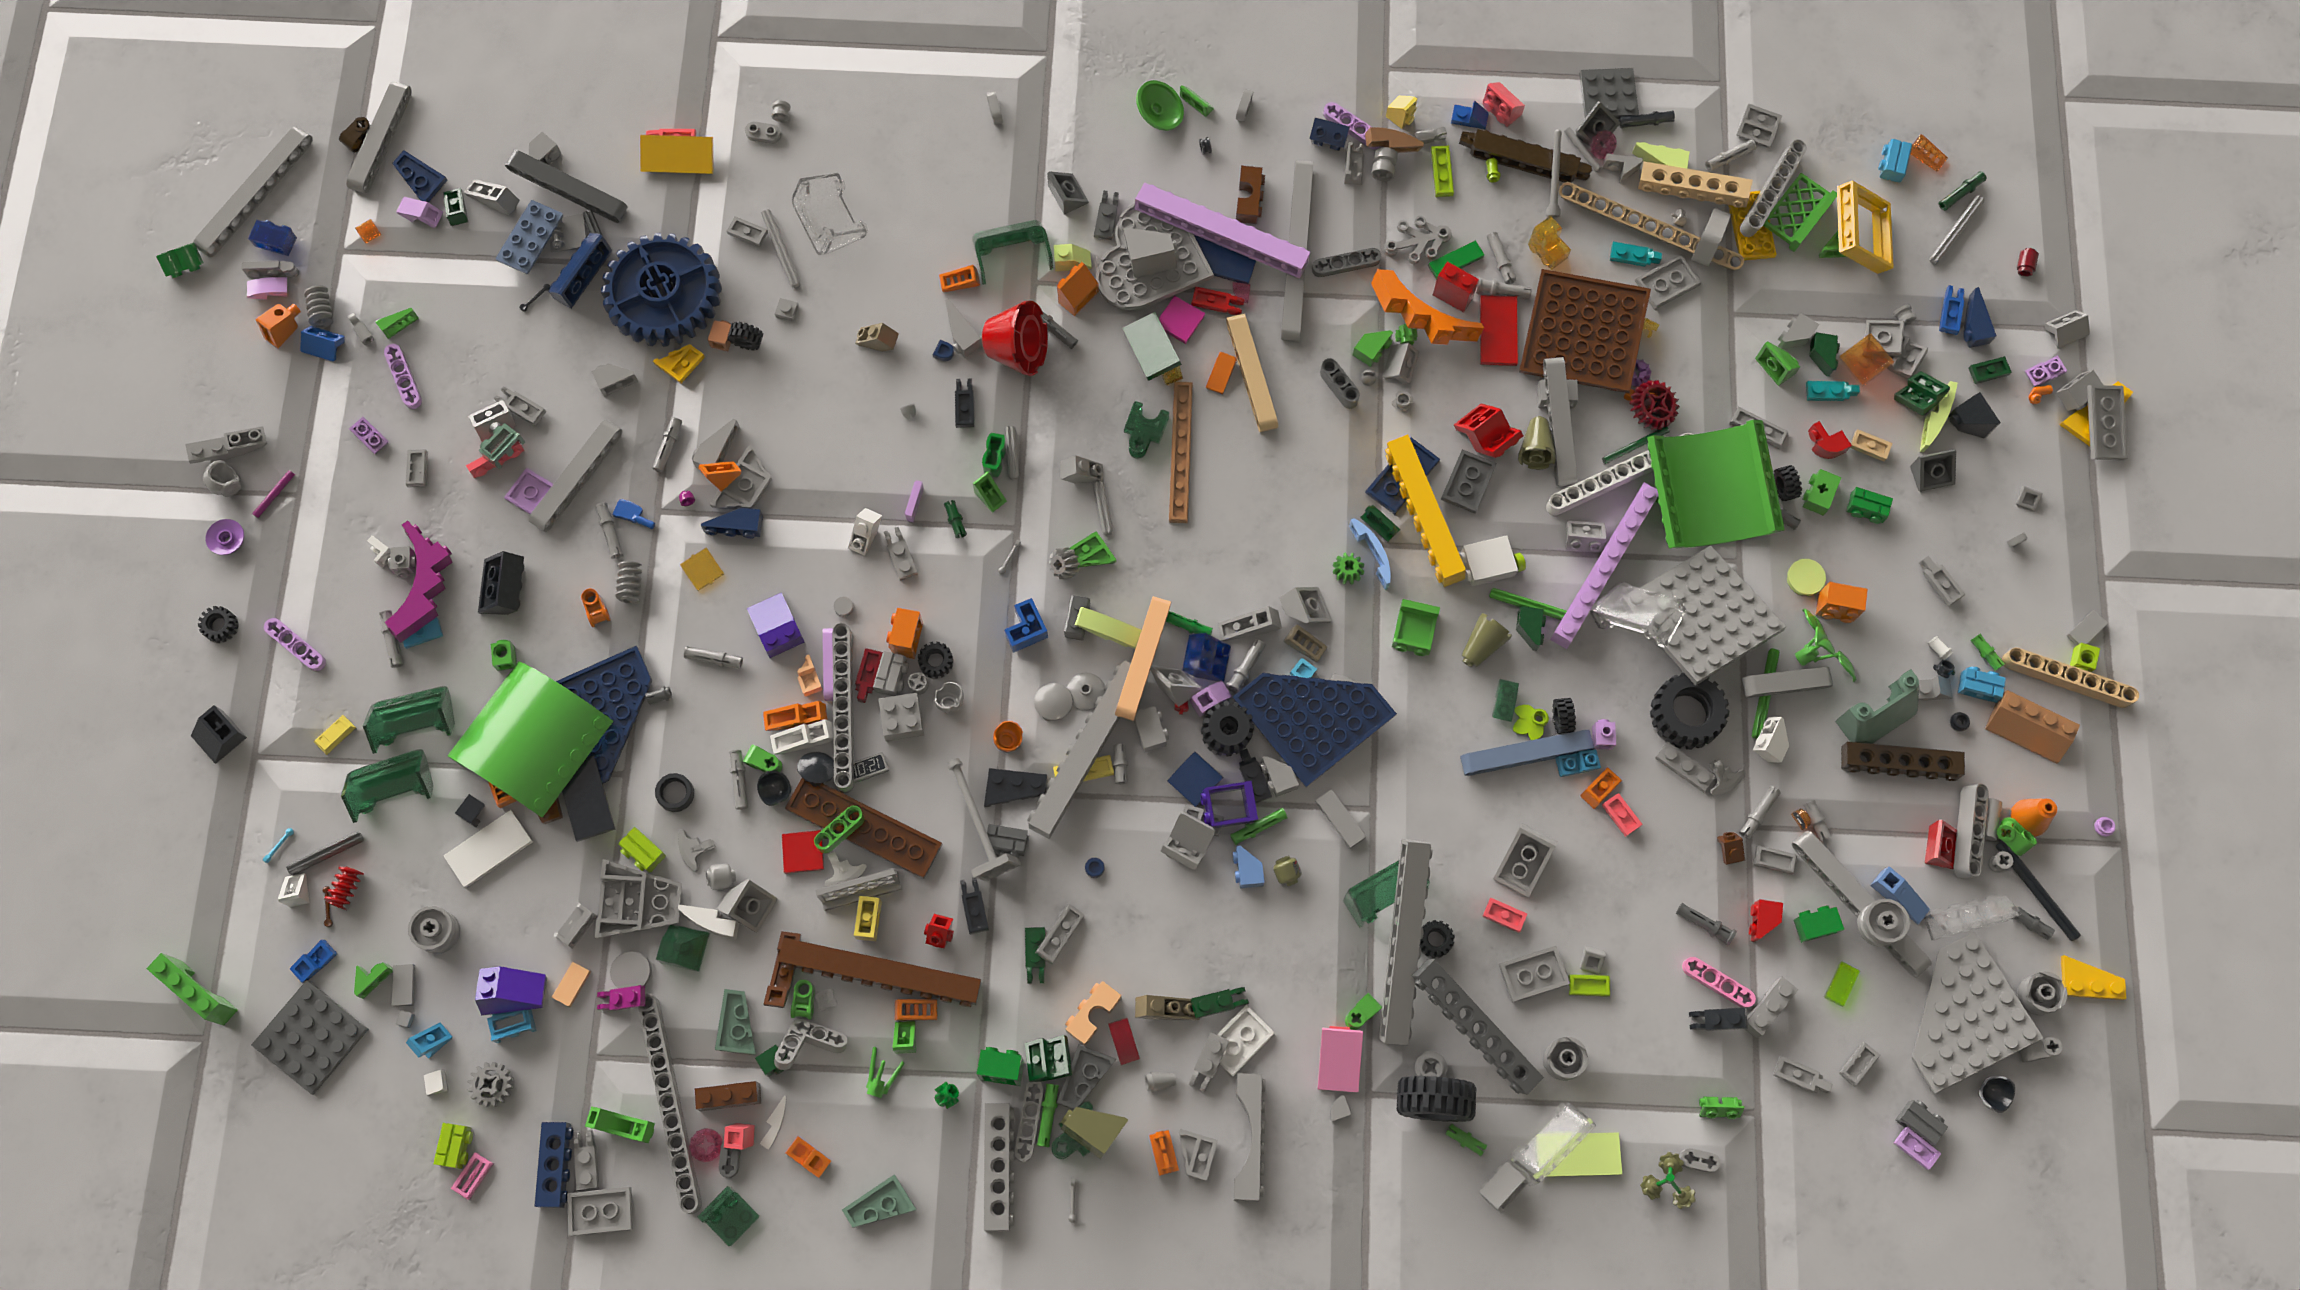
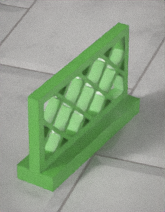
(1809, 222)

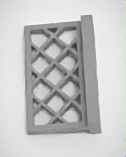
(868, 886)

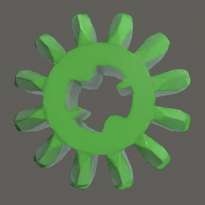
(1348, 561)

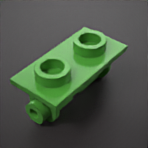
(1730, 1107)

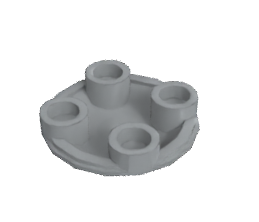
(1053, 701)

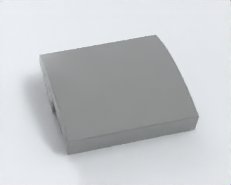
(1759, 125)
(1910, 360)

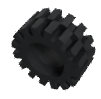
(745, 336)
(1787, 483)
(225, 631)
(935, 649)
(1564, 715)
(1448, 939)

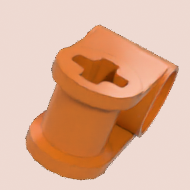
(595, 610)

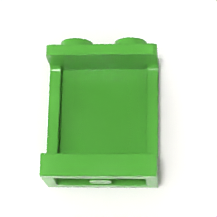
(1415, 627)

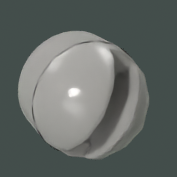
(1368, 380)
(907, 410)

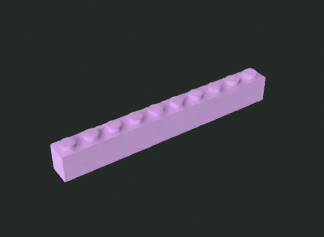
(1222, 230)
(1605, 566)

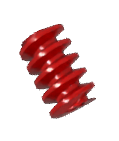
(343, 887)

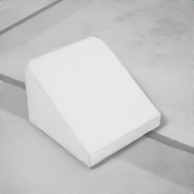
(435, 1082)

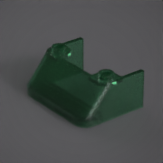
(1008, 235)
(408, 714)
(384, 780)
(1373, 895)

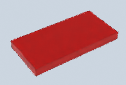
(1499, 334)

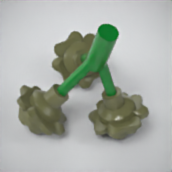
(1671, 1165)

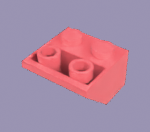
(1502, 103)

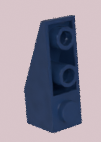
(741, 522)

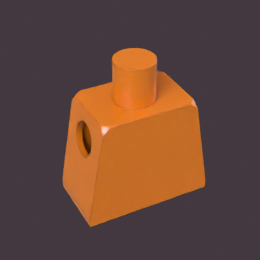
(278, 324)

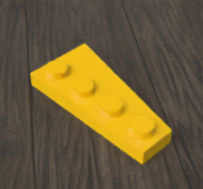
(2079, 421)

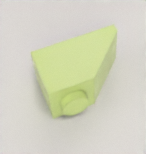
(1070, 255)

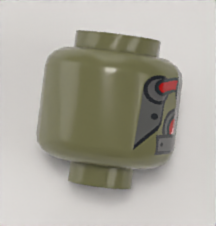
(1287, 870)

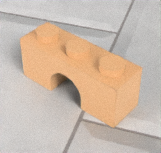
(1102, 997)

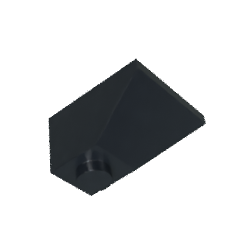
(1974, 417)

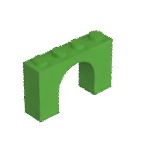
(178, 979)

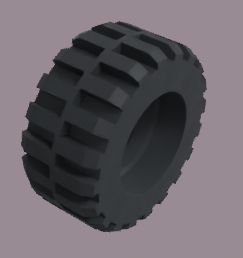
(1677, 731)
(1436, 1098)

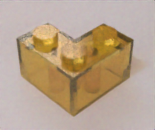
(1548, 244)

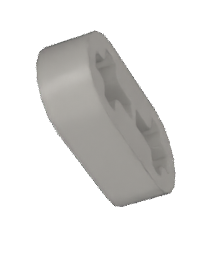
(1244, 105)
(994, 107)
(1700, 1155)

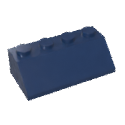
(580, 270)

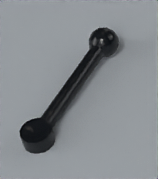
(523, 307)

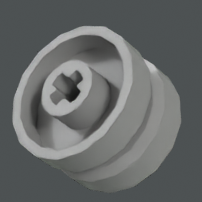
(1883, 922)
(433, 930)

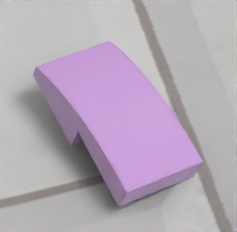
(269, 286)
(2046, 371)
(368, 435)

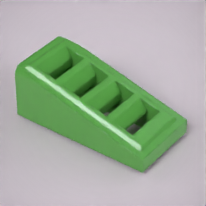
(396, 322)

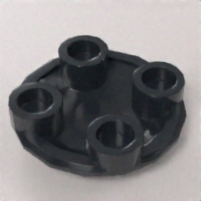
(816, 768)

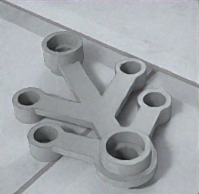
(1420, 239)

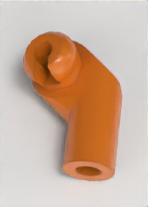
(2037, 392)

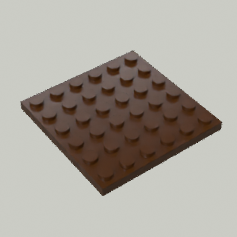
(1589, 325)

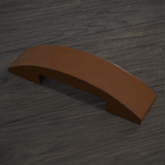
(781, 978)

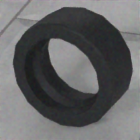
(664, 781)

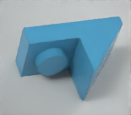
(429, 1040)

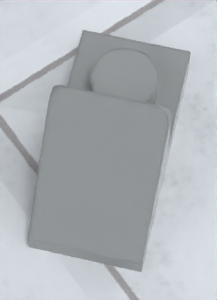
(1625, 164)
(1935, 689)

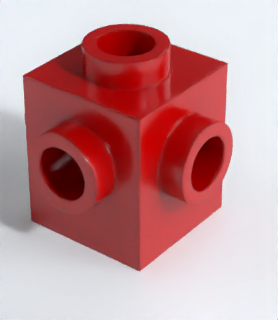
(939, 931)

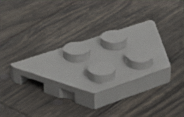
(747, 487)

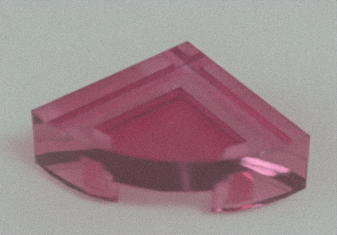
(1241, 290)

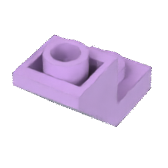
(421, 210)

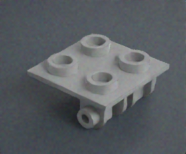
(568, 233)

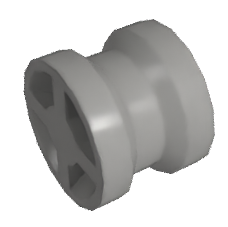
(781, 111)
(1905, 314)
(918, 679)

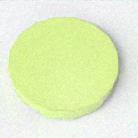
(1806, 577)

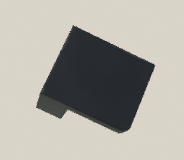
(470, 810)

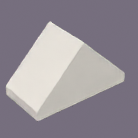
(294, 891)

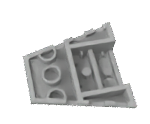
(635, 901)

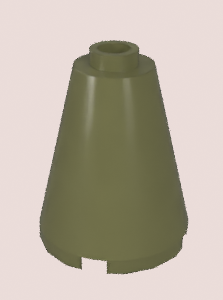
(1537, 446)
(1484, 641)

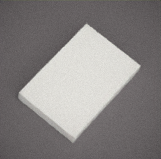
(1246, 1036)

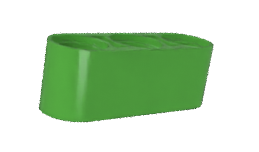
(842, 820)

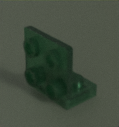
(729, 1216)

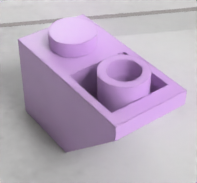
(1208, 697)

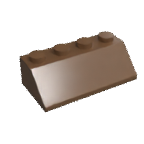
(2032, 726)

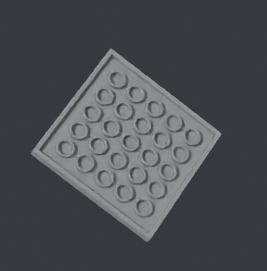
(1720, 618)

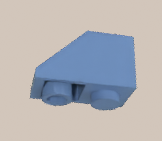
(1249, 869)

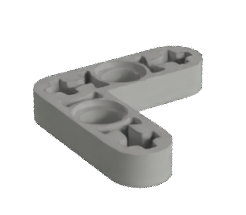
(802, 1036)

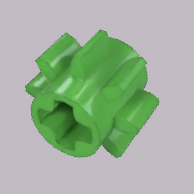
(1406, 335)

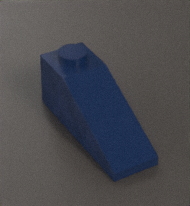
(1978, 325)

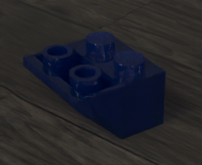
(1206, 657)

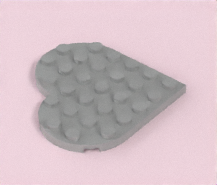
(1130, 293)

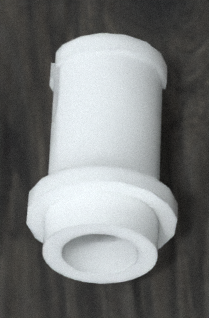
(1940, 648)

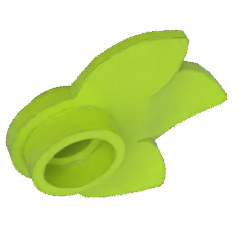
(1527, 723)

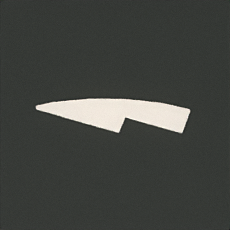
(775, 1122)

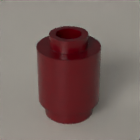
(2027, 262)

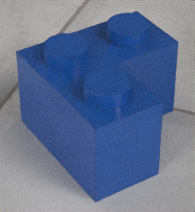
(1029, 630)

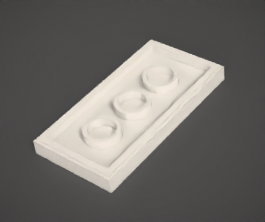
(488, 849)

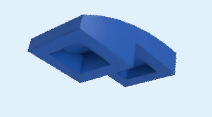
(314, 961)

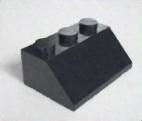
(501, 584)

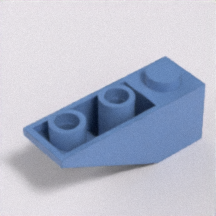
(1896, 888)

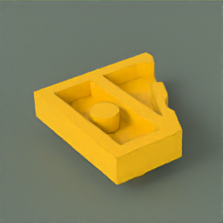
(680, 362)

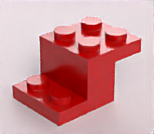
(1488, 430)

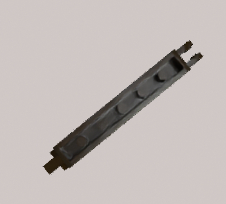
(1523, 156)

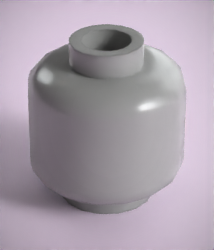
(720, 876)

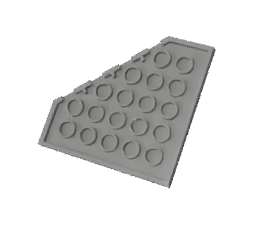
(1968, 1017)

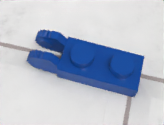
(1952, 311)

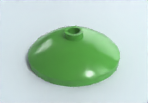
(1159, 105)

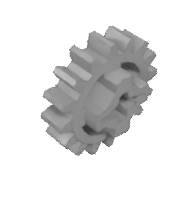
(485, 1077)

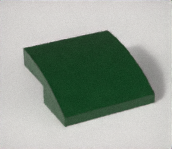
(1922, 393)
(1048, 1059)

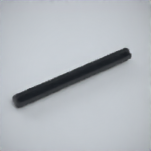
(2040, 893)

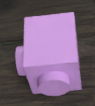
(1604, 734)

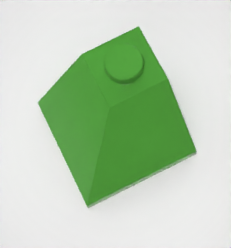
(1777, 363)

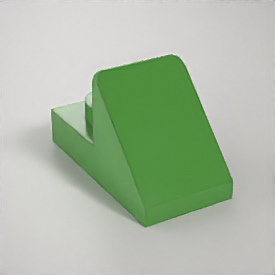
(366, 983)

